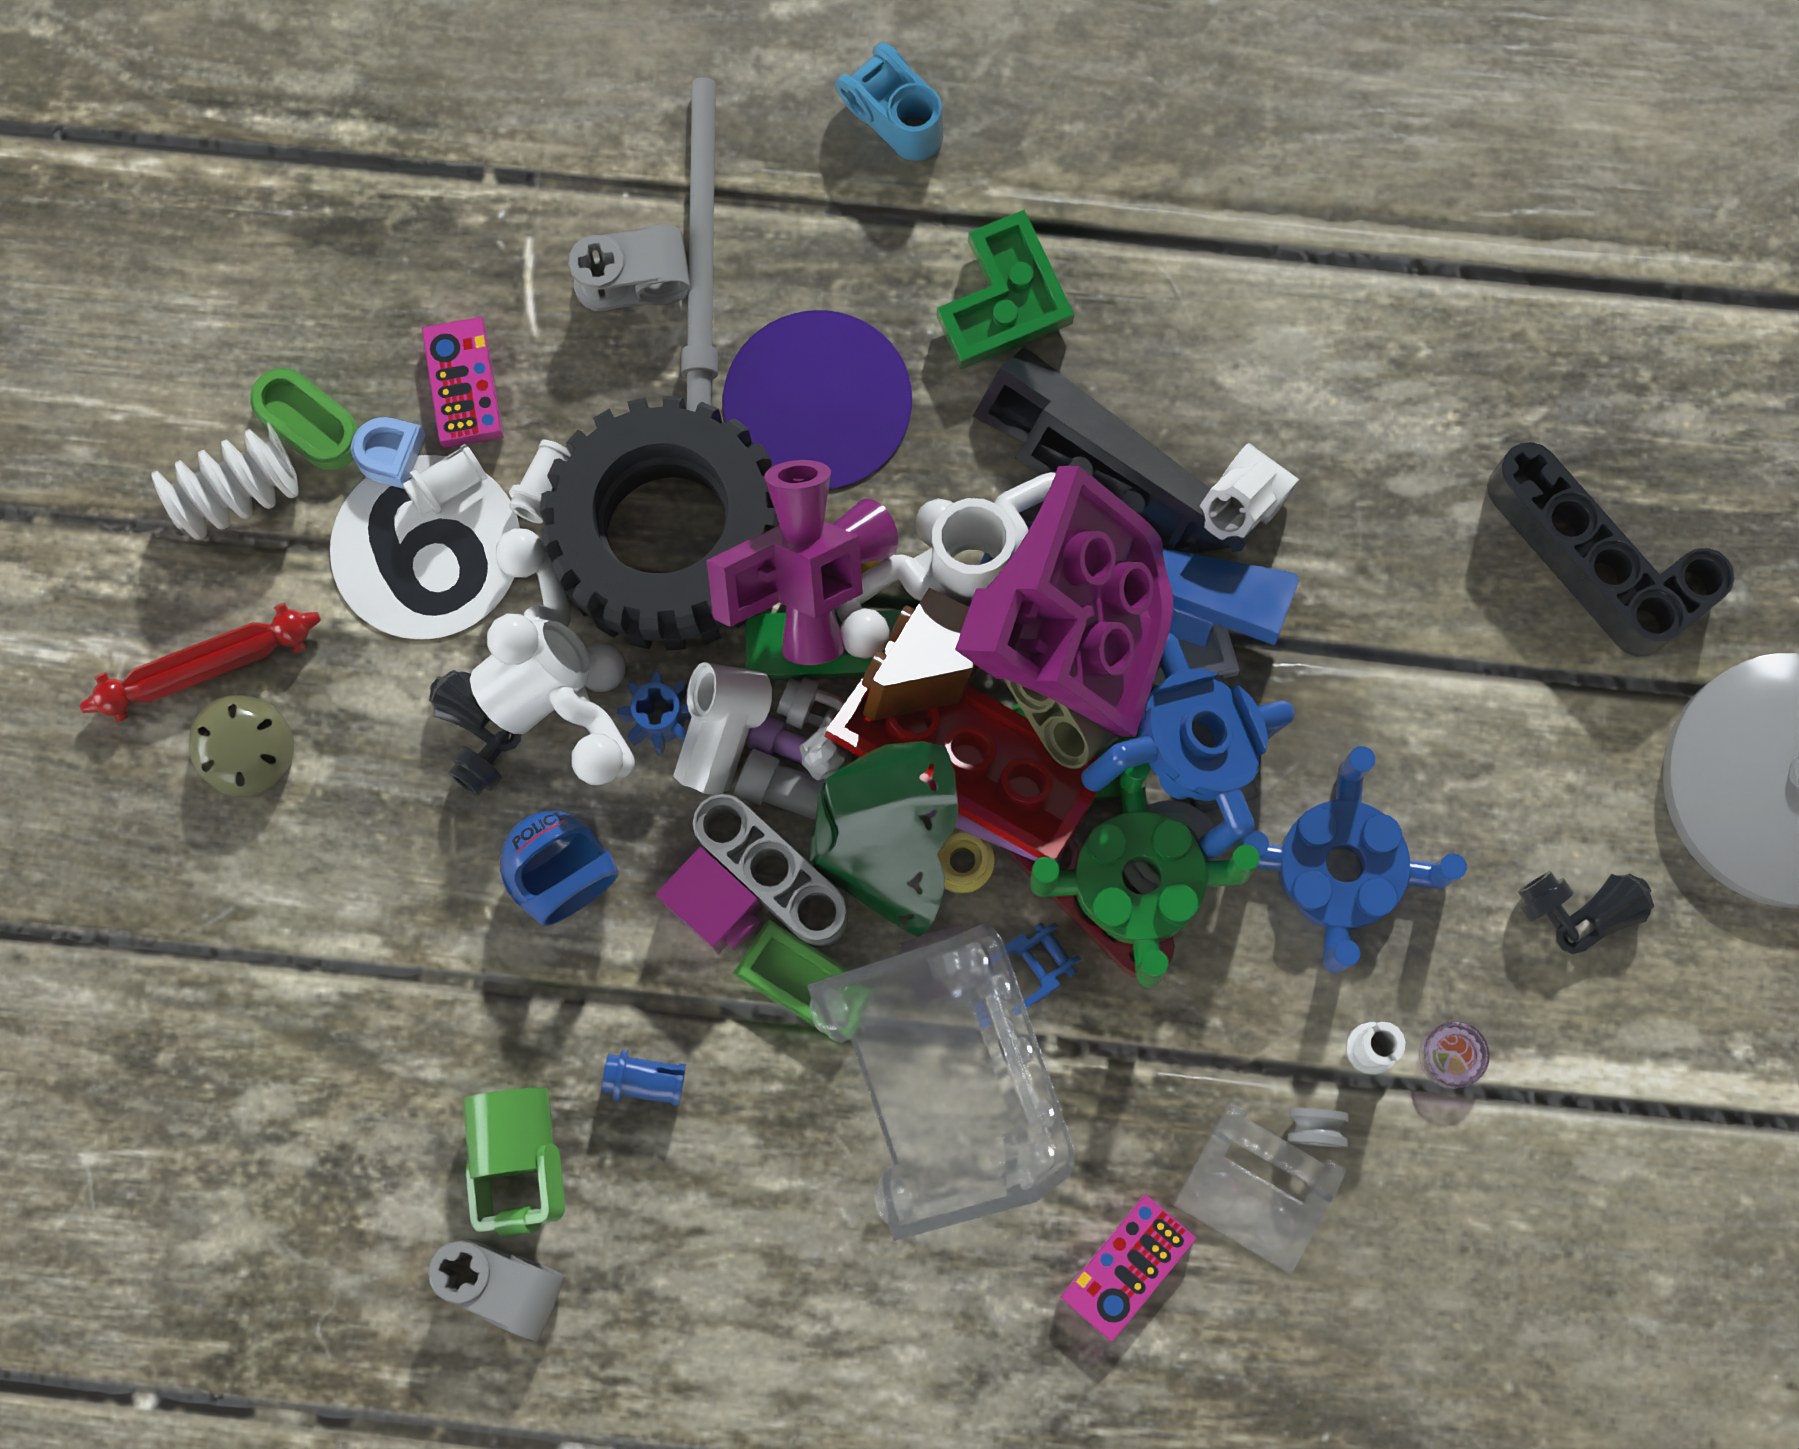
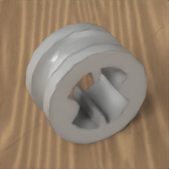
(1318, 1127)

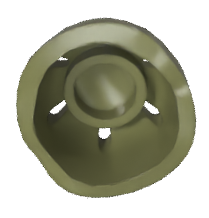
(239, 745)

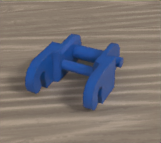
(1047, 983)

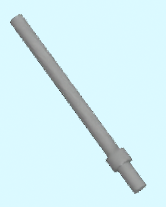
(699, 358)

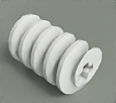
(227, 484)

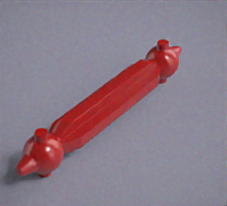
(200, 662)

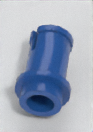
(642, 1079)

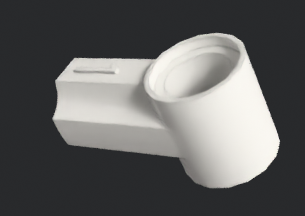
(1247, 494)
(722, 708)

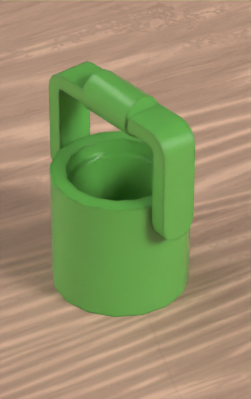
(510, 1137)

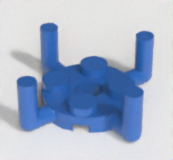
(1182, 761)
(1381, 854)

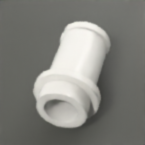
(444, 480)
(527, 495)
(1360, 1050)

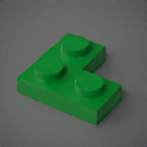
(1021, 296)

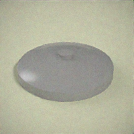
(1737, 778)

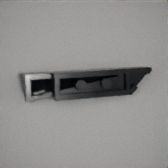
(1072, 429)

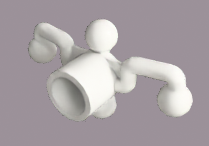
(948, 530)
(545, 668)

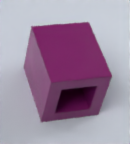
(711, 902)

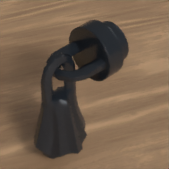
(455, 703)
(1617, 905)

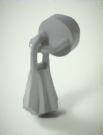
(819, 753)

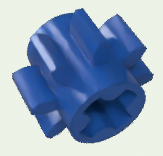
(644, 702)

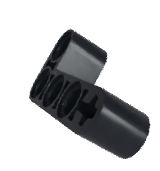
(1602, 542)

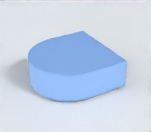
(387, 449)

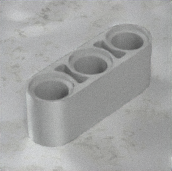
(758, 842)

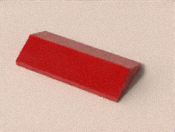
(998, 764)

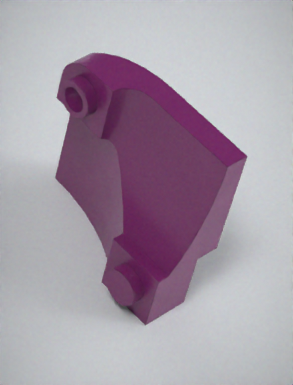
(1078, 606)

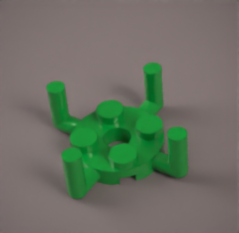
(1148, 839)

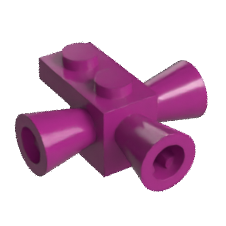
(802, 562)

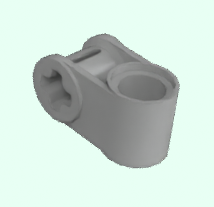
(637, 268)
(508, 1291)

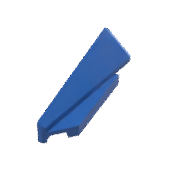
(1224, 594)

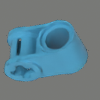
(887, 95)

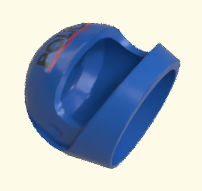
(555, 866)

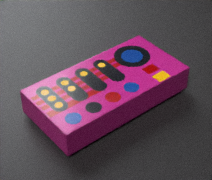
(462, 382)
(1128, 1267)

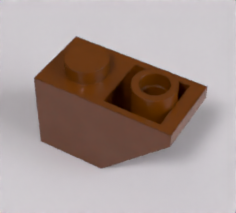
(923, 663)

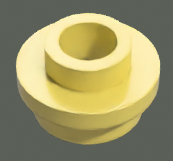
(983, 857)

